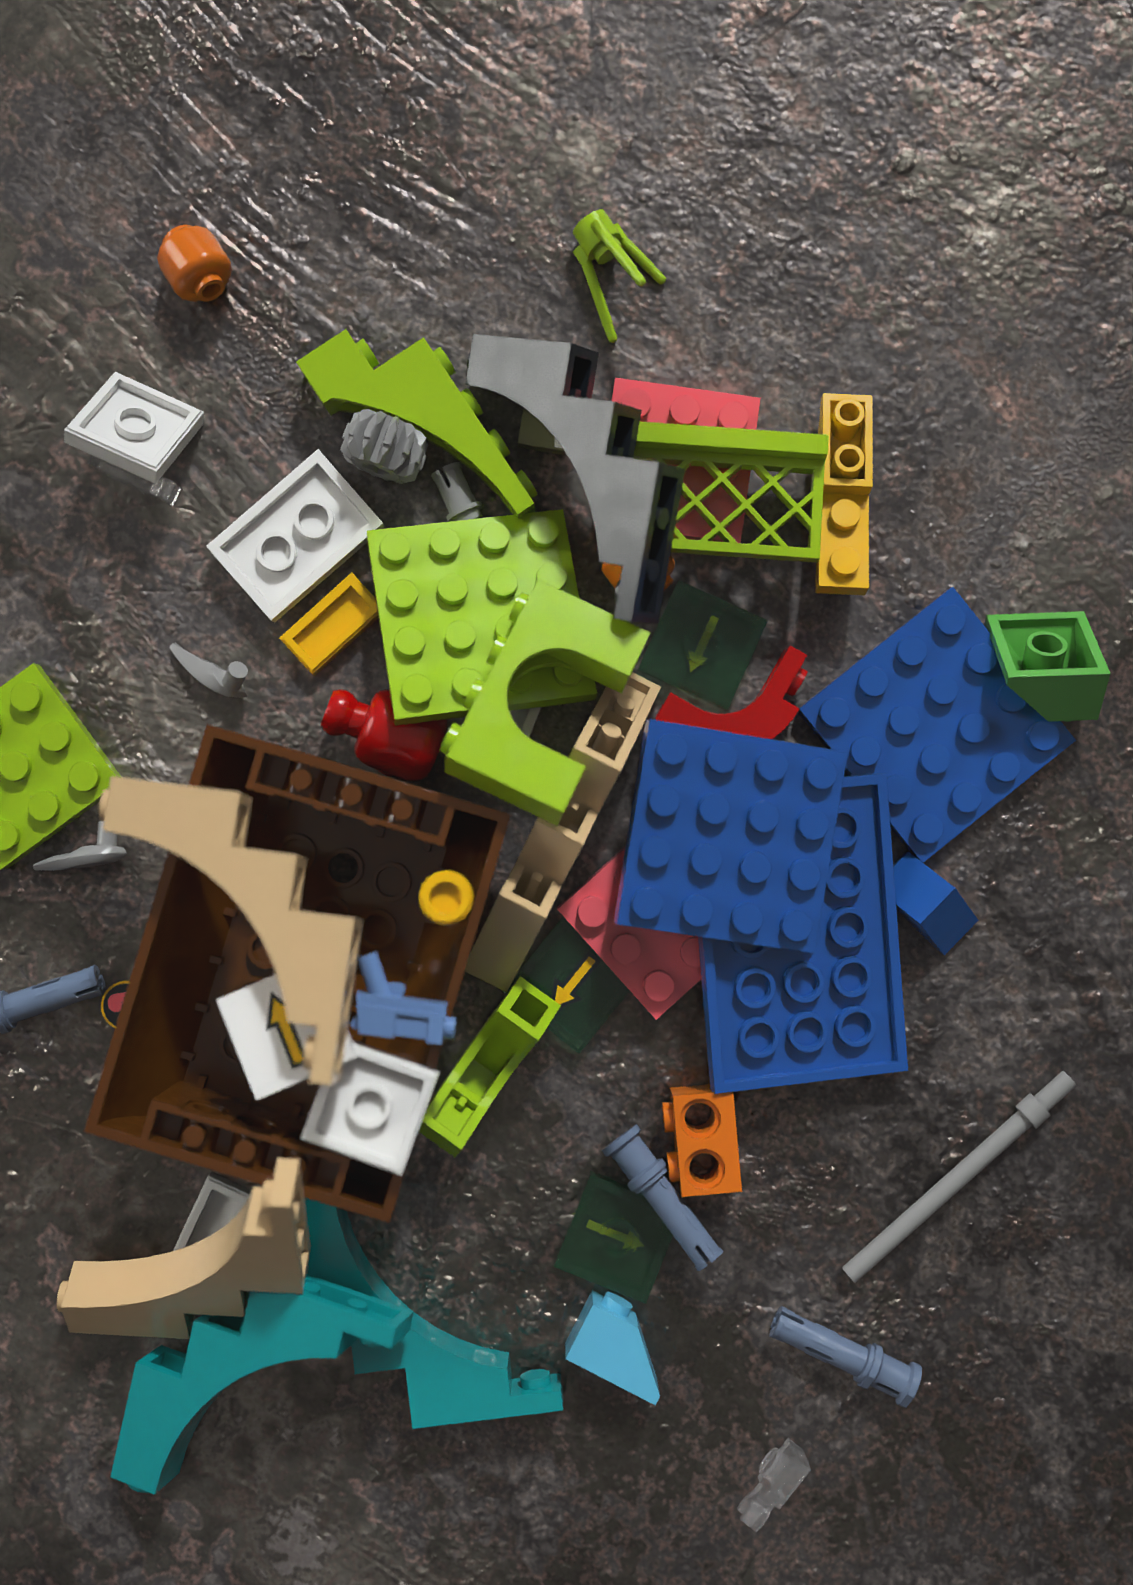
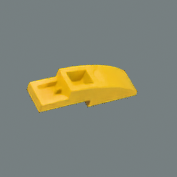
(846, 492)

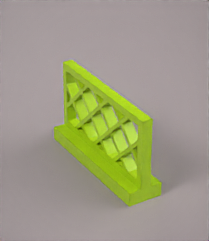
(739, 450)

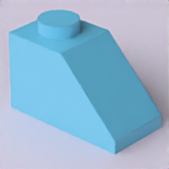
(612, 1345)

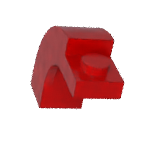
(762, 718)

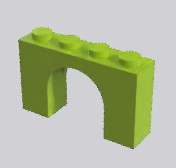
(547, 632)

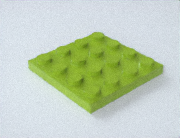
(449, 596)

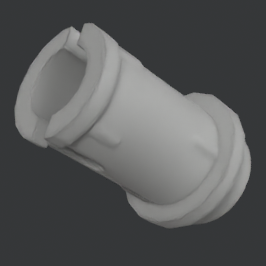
(457, 493)

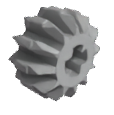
(384, 446)

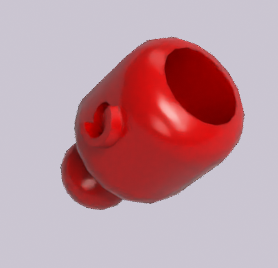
(393, 750)

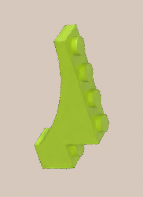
(418, 392)

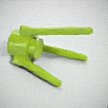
(603, 241)

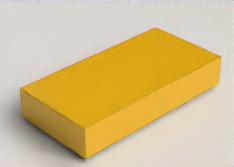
(332, 624)

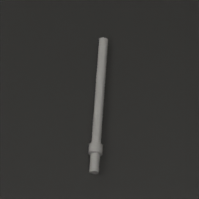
(1031, 1112)

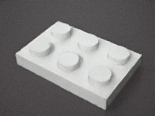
(295, 536)

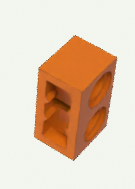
(714, 1137)

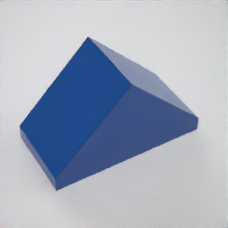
(931, 903)

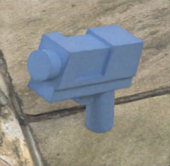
(387, 1013)

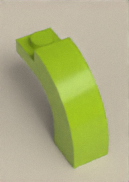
(487, 1065)

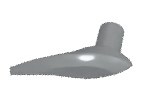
(227, 683)
(87, 856)

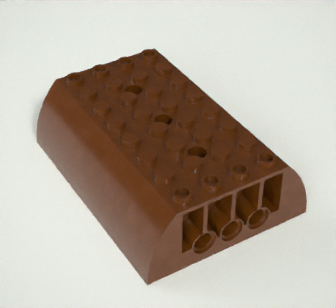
(171, 1062)

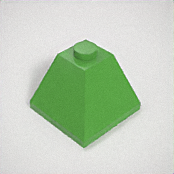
(1051, 662)

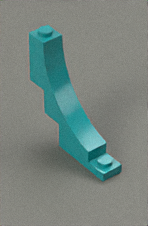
(444, 1375)
(176, 1388)

